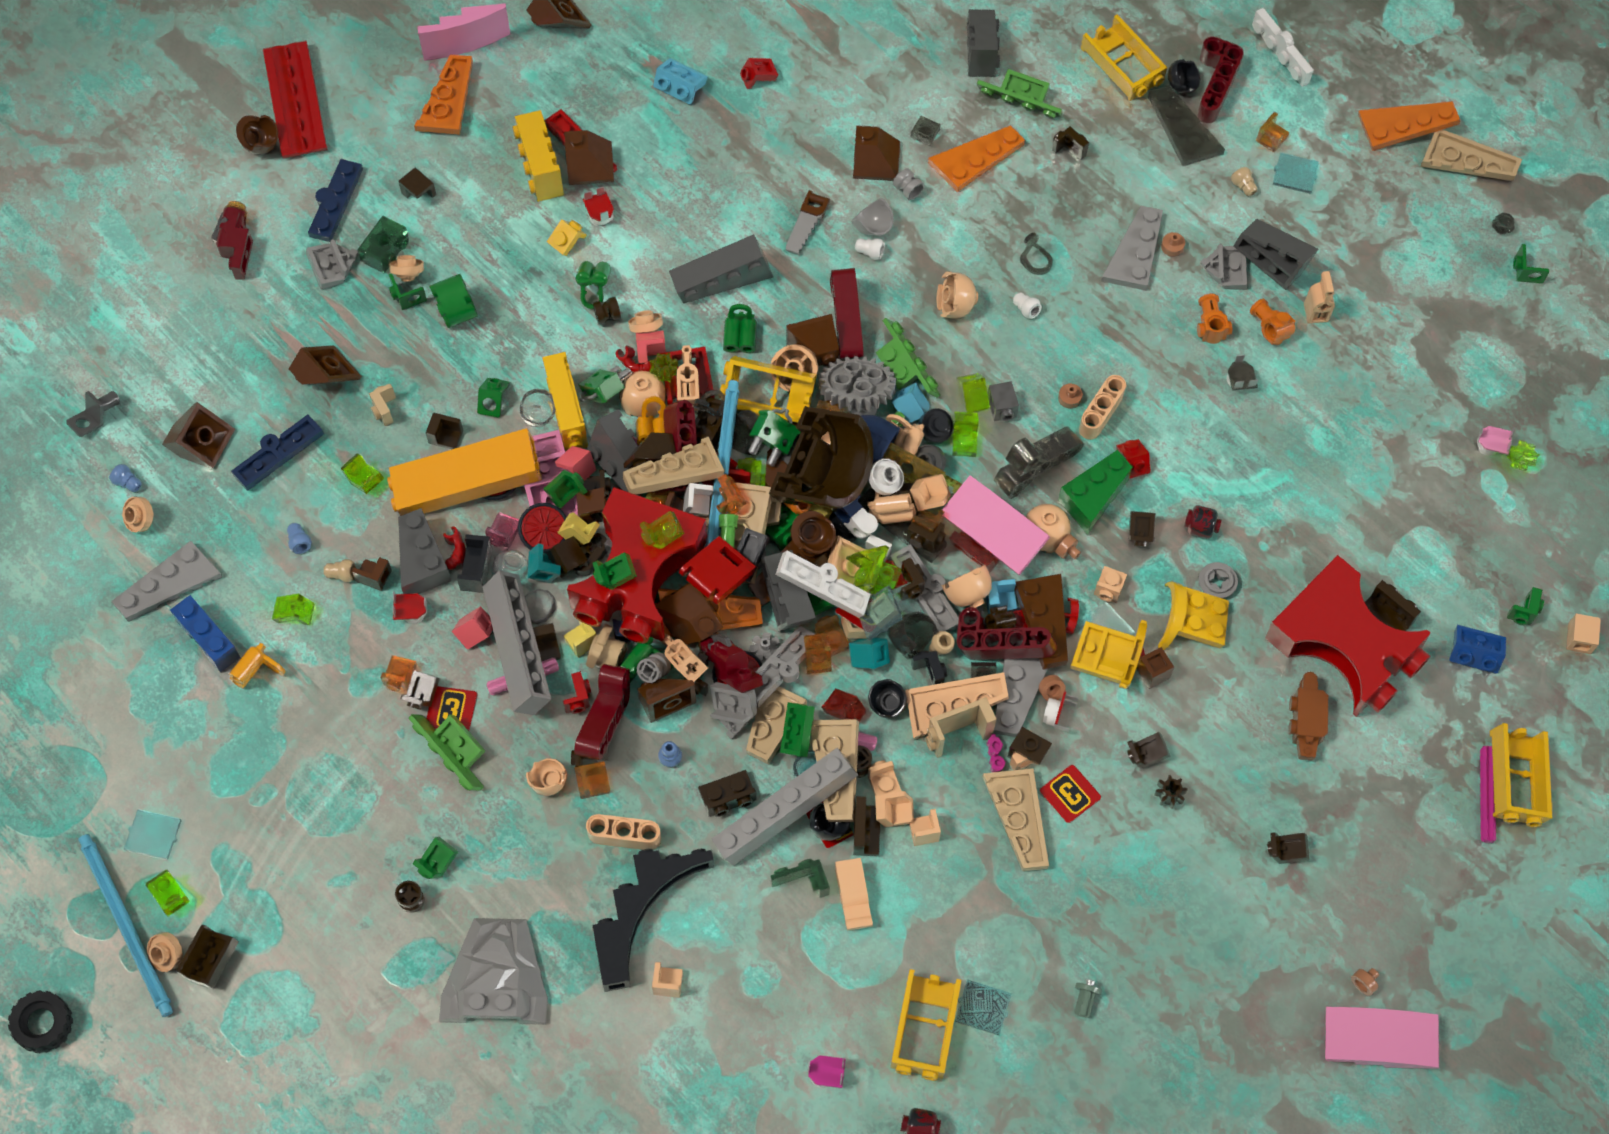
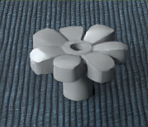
(764, 646)

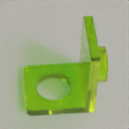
(974, 392)

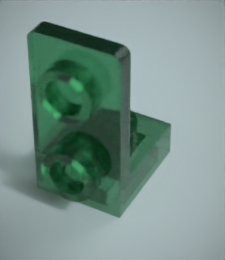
(807, 867)

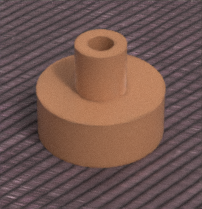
(1173, 244)
(1070, 395)
(1068, 547)
(1052, 687)
(1365, 981)

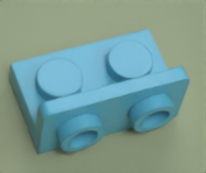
(679, 80)

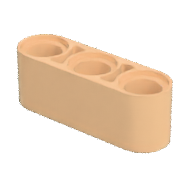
(1100, 416)
(613, 824)

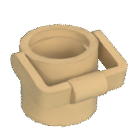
(606, 649)

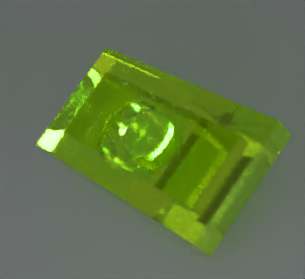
(965, 434)
(869, 566)

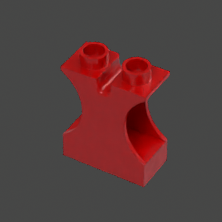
(652, 566)
(1337, 627)

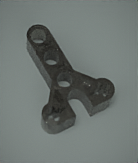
(1031, 459)

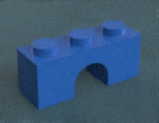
(205, 633)

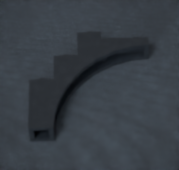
(632, 902)

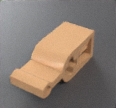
(1320, 300)
(688, 371)
(683, 658)
(853, 894)

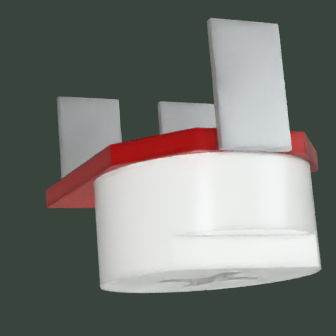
(598, 207)
(409, 607)
(1054, 710)

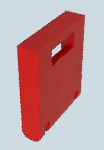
(704, 374)
(715, 572)

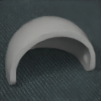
(874, 219)

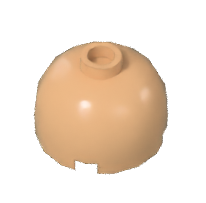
(956, 295)
(796, 358)
(638, 388)
(1053, 522)
(969, 588)

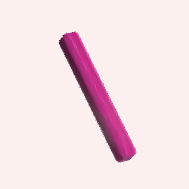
(1487, 805)

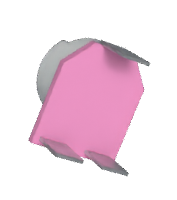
(1494, 440)

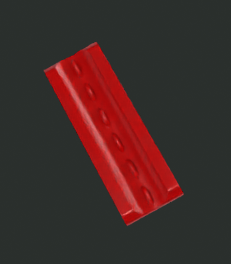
(294, 99)

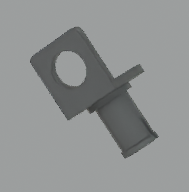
(93, 412)

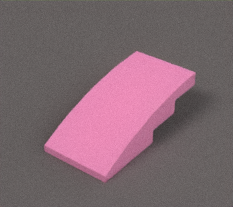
(465, 32)
(548, 449)
(995, 525)
(1382, 1037)

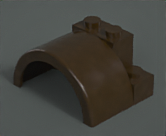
(826, 472)

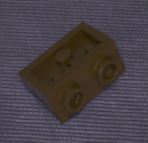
(708, 424)
(727, 794)
(866, 829)

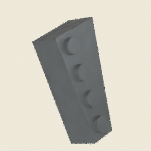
(721, 270)

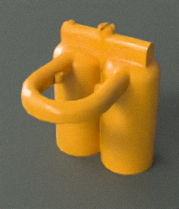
(646, 425)
(250, 663)

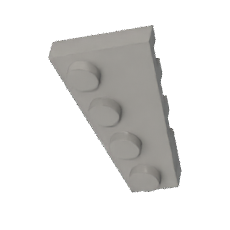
(1135, 254)
(174, 576)
(1022, 684)

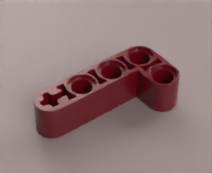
(1226, 60)
(847, 312)
(679, 420)
(1036, 640)
(604, 713)

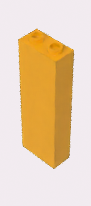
(465, 473)

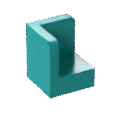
(540, 566)
(869, 653)

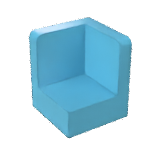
(911, 402)
(1001, 595)

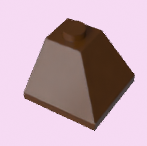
(557, 14)
(875, 154)
(588, 158)
(818, 336)
(322, 365)
(199, 436)
(689, 615)
(666, 697)

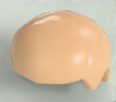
(547, 777)

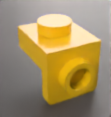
(565, 236)

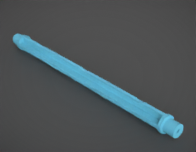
(724, 455)
(125, 925)

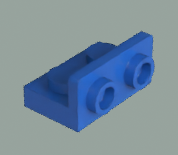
(1478, 649)

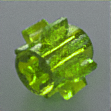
(664, 367)
(1523, 455)

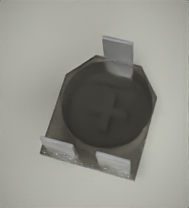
(1241, 375)

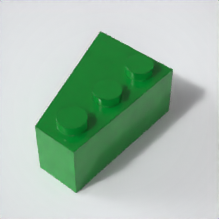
(1095, 489)

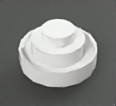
(886, 477)

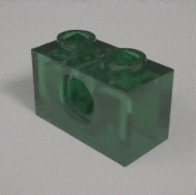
(384, 233)

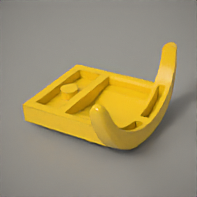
(1195, 617)
(1109, 653)

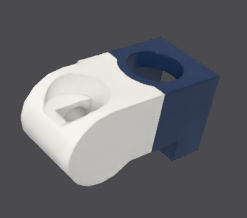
(857, 519)

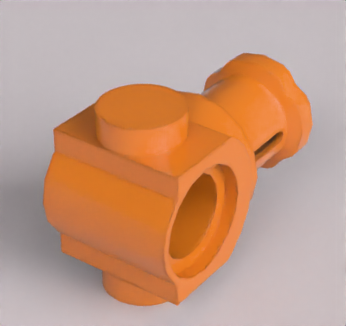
(1212, 318)
(1274, 324)

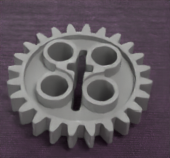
(857, 383)

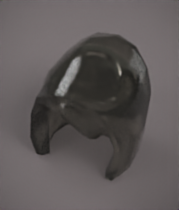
(744, 424)
(912, 633)

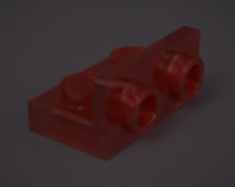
(973, 550)

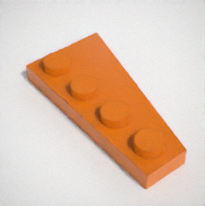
(1403, 123)
(972, 159)

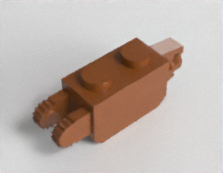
(1309, 716)

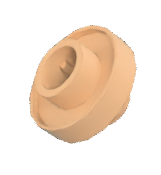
(406, 267)
(645, 322)
(137, 514)
(164, 951)

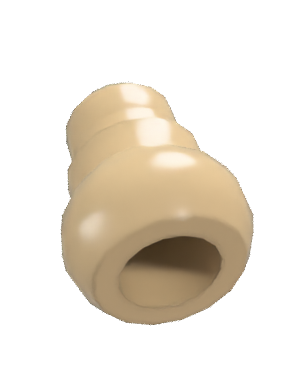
(1244, 180)
(340, 570)
(942, 643)

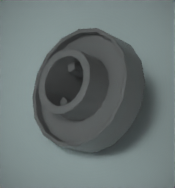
(932, 455)

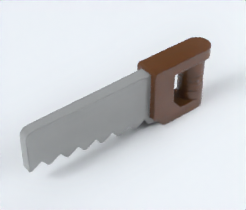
(806, 221)

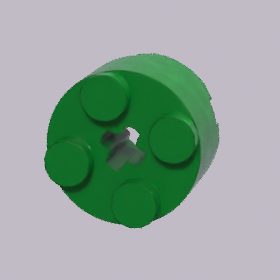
(453, 300)

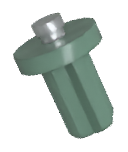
(1086, 998)

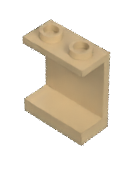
(975, 712)

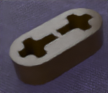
(597, 554)

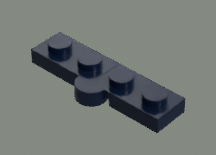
(334, 200)
(276, 451)

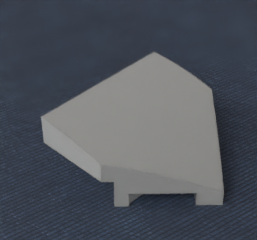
(331, 263)
(1227, 267)
(733, 707)

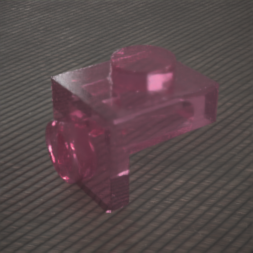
(503, 530)

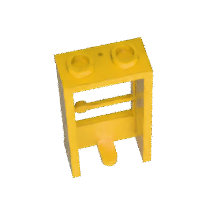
(1111, 39)
(800, 391)
(565, 400)
(1527, 748)
(934, 993)

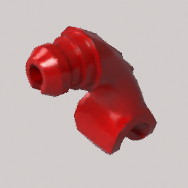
(628, 362)
(458, 555)

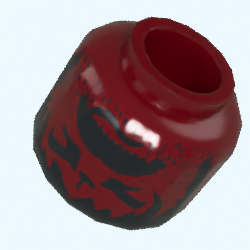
(1202, 522)
(920, 1122)

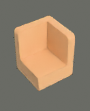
(930, 492)
(1583, 633)
(894, 809)
(925, 829)
(666, 981)

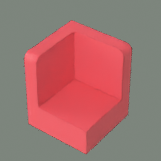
(649, 344)
(577, 461)
(473, 628)

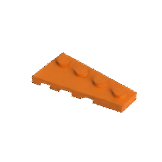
(448, 98)
(733, 610)

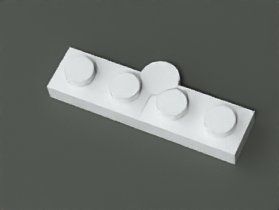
(1282, 46)
(823, 583)

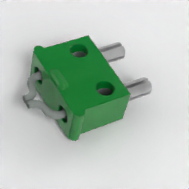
(603, 384)
(774, 433)

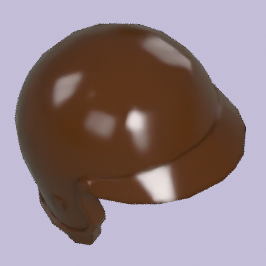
(257, 134)
(813, 532)

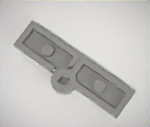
(931, 600)
(782, 665)

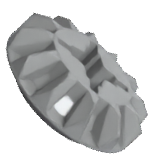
(1222, 572)

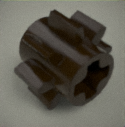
(1000, 618)
(1165, 795)

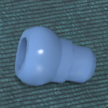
(125, 478)
(298, 540)
(669, 754)

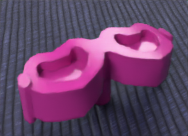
(994, 747)

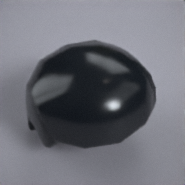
(1183, 76)
(887, 698)
(823, 828)

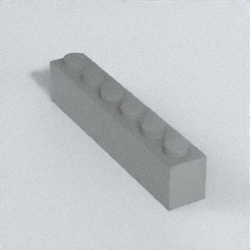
(516, 643)
(784, 807)

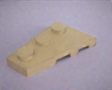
(769, 725)

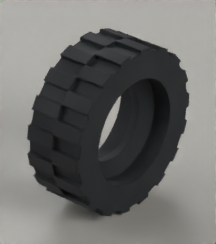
(25, 1007)

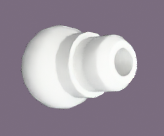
(871, 248)
(1029, 306)

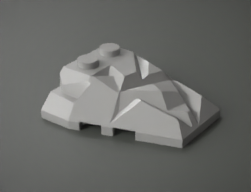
(495, 976)

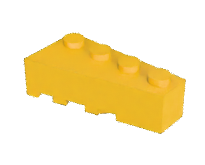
(539, 156)

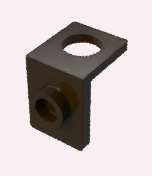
(1029, 746)

